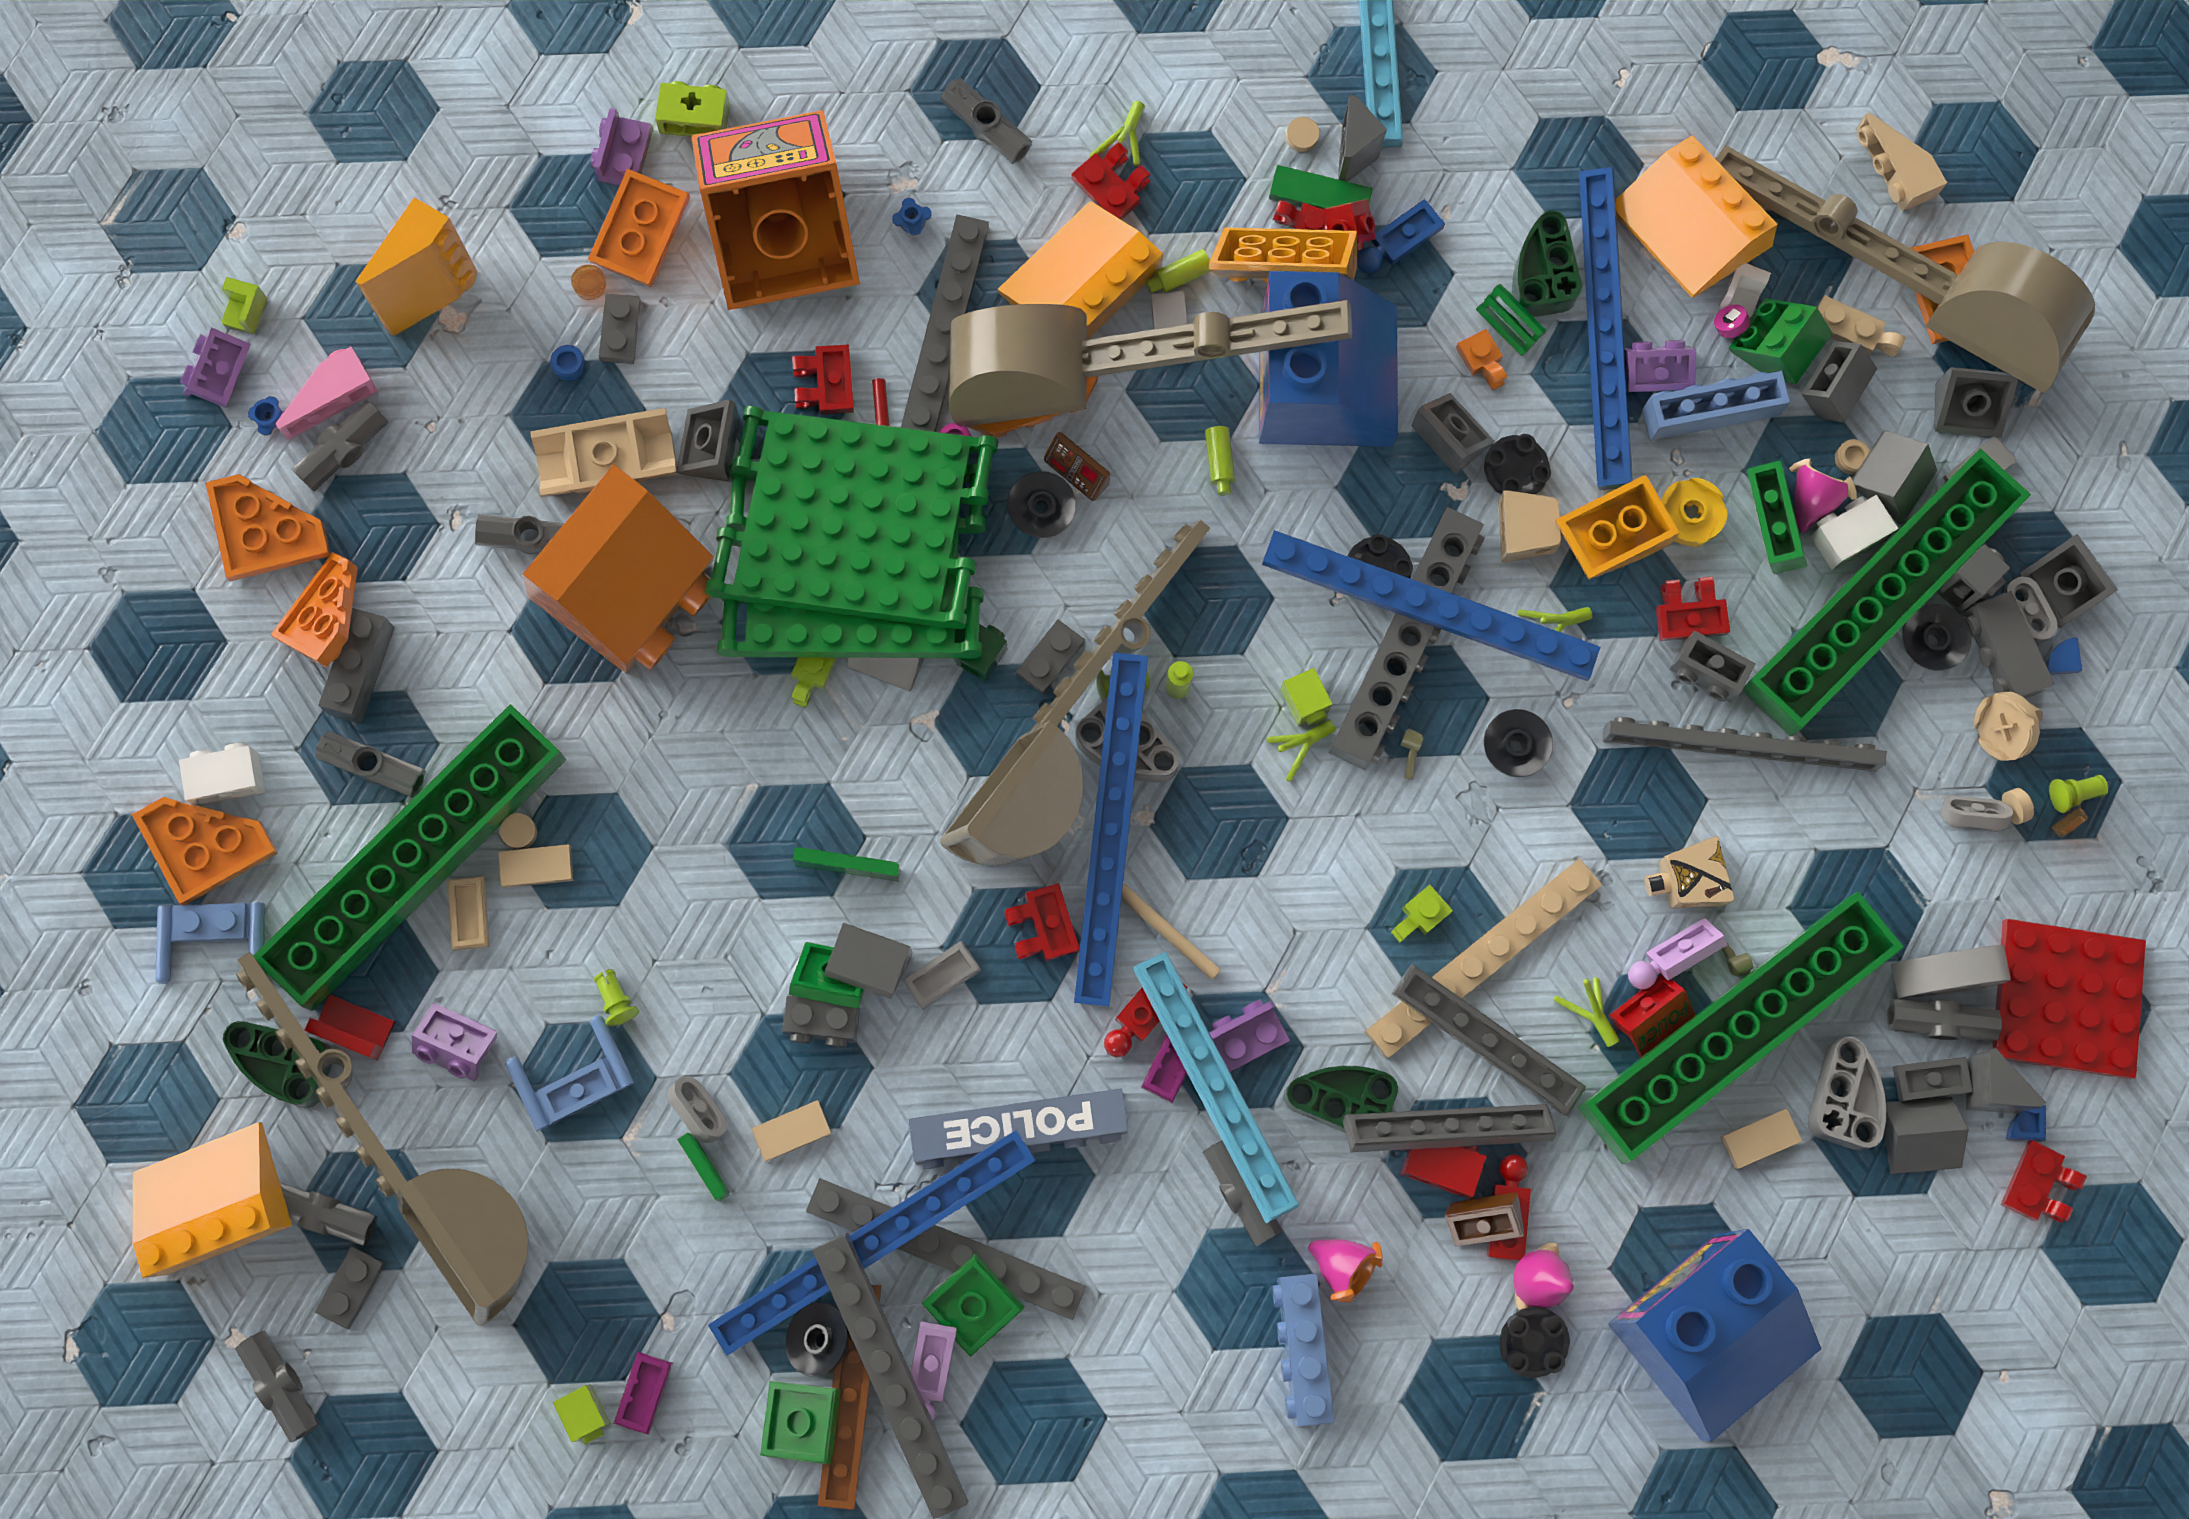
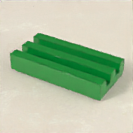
(1490, 301)
(704, 1166)

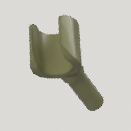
(1412, 741)
(1738, 964)

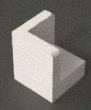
(1745, 287)

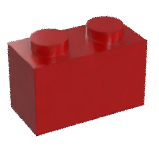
(1446, 1168)

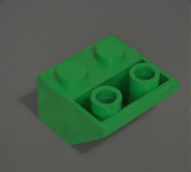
(1782, 338)

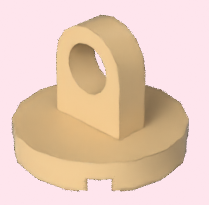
(2007, 725)

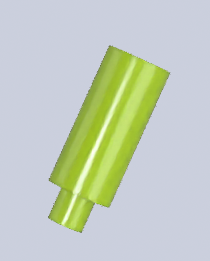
(1179, 272)
(1220, 458)
(1179, 680)

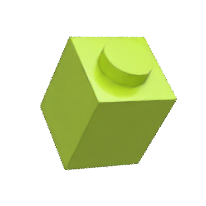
(1306, 697)
(582, 1414)

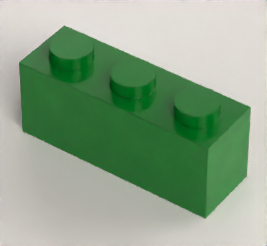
(1777, 517)

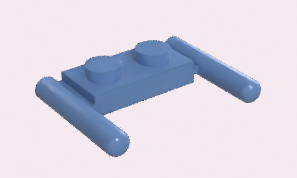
(205, 924)
(576, 1089)

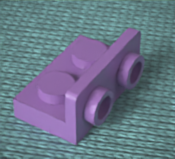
(621, 147)
(216, 367)
(1660, 367)
(1248, 1035)
(452, 1042)

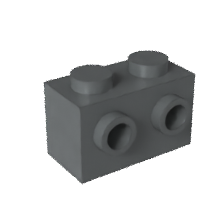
(1839, 381)
(1975, 579)
(1712, 667)
(814, 1019)

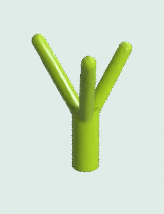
(1129, 127)
(1563, 620)
(1308, 738)
(1598, 1018)

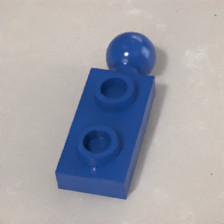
(1401, 237)

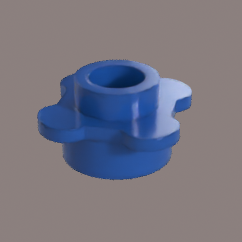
(915, 225)
(260, 409)

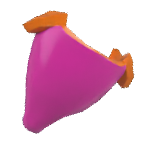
(1346, 1265)

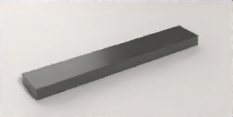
(1488, 1040)
(1448, 1128)

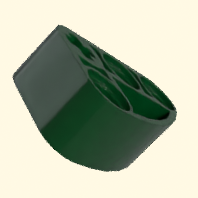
(1539, 276)
(270, 1073)
(1348, 1086)

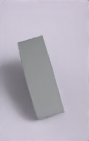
(1147, 753)
(1951, 972)
(1861, 1099)

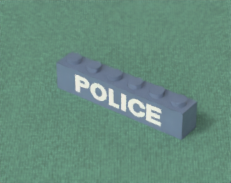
(1039, 1122)

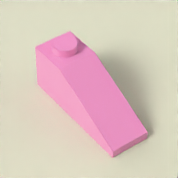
(329, 390)

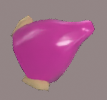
(1817, 494)
(1542, 1278)

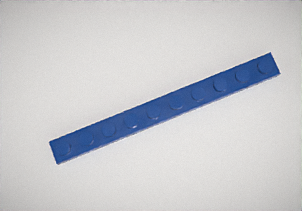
(1605, 329)
(1431, 605)
(1111, 829)
(875, 1240)

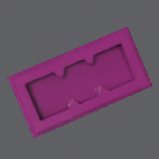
(1165, 1073)
(643, 1393)

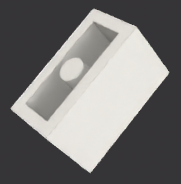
(1854, 531)
(221, 775)

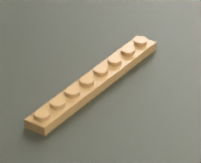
(1491, 952)

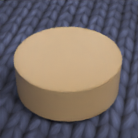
(1302, 134)
(1851, 455)
(2021, 805)
(518, 831)

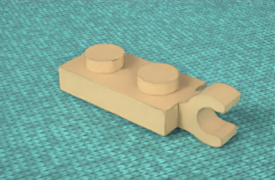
(1858, 327)

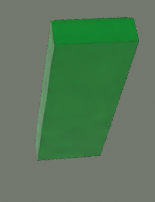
(1314, 189)
(846, 864)

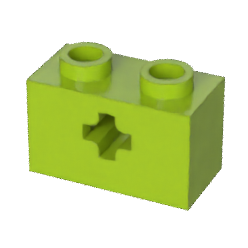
(676, 111)

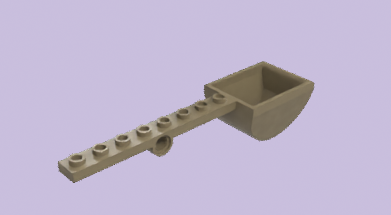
(2004, 306)
(1037, 356)
(1039, 782)
(457, 1214)

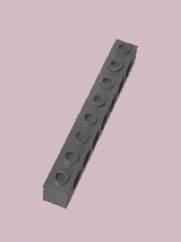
(1349, 743)

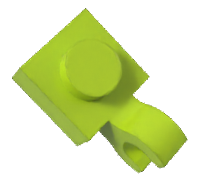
(810, 673)
(1423, 912)

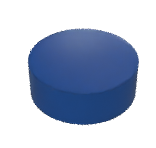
(568, 362)

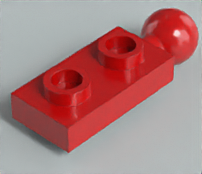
(1137, 1020)
(1513, 1170)

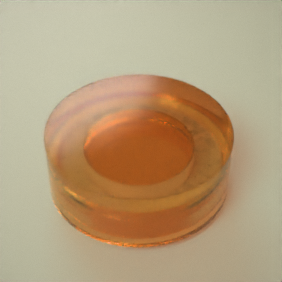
(588, 282)
(2070, 822)

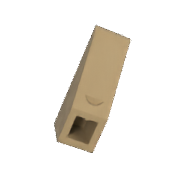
(1904, 165)

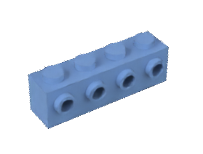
(1715, 405)
(1304, 1349)

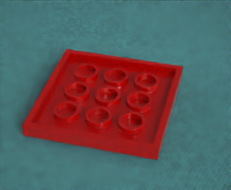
(2071, 999)

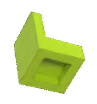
(244, 305)

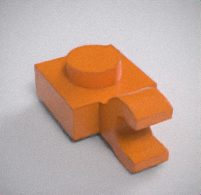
(1483, 356)

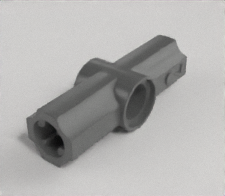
(999, 134)
(340, 445)
(506, 532)
(352, 755)
(1944, 1020)
(1238, 1195)
(328, 1215)
(277, 1386)

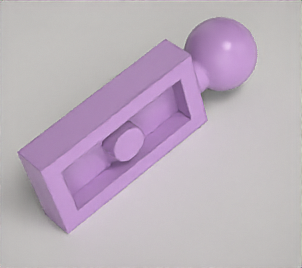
(1677, 954)
(932, 1362)

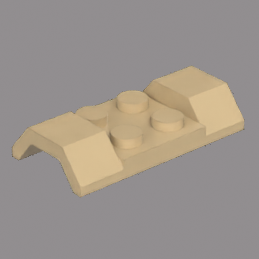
(582, 453)

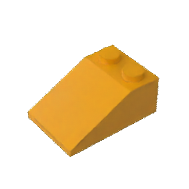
(1618, 528)

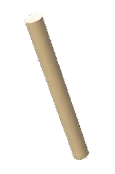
(1169, 933)

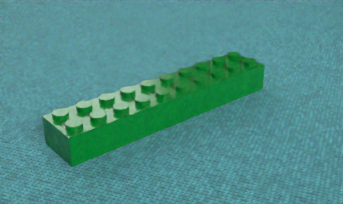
(1885, 592)
(409, 858)
(1740, 1028)

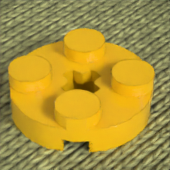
(1710, 508)

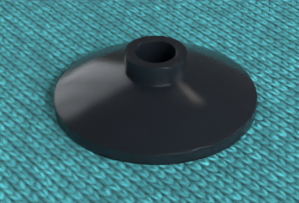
(1046, 489)
(1949, 630)
(1521, 727)
(806, 1336)

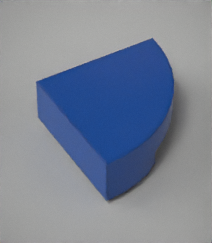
(2065, 658)
(2028, 1125)

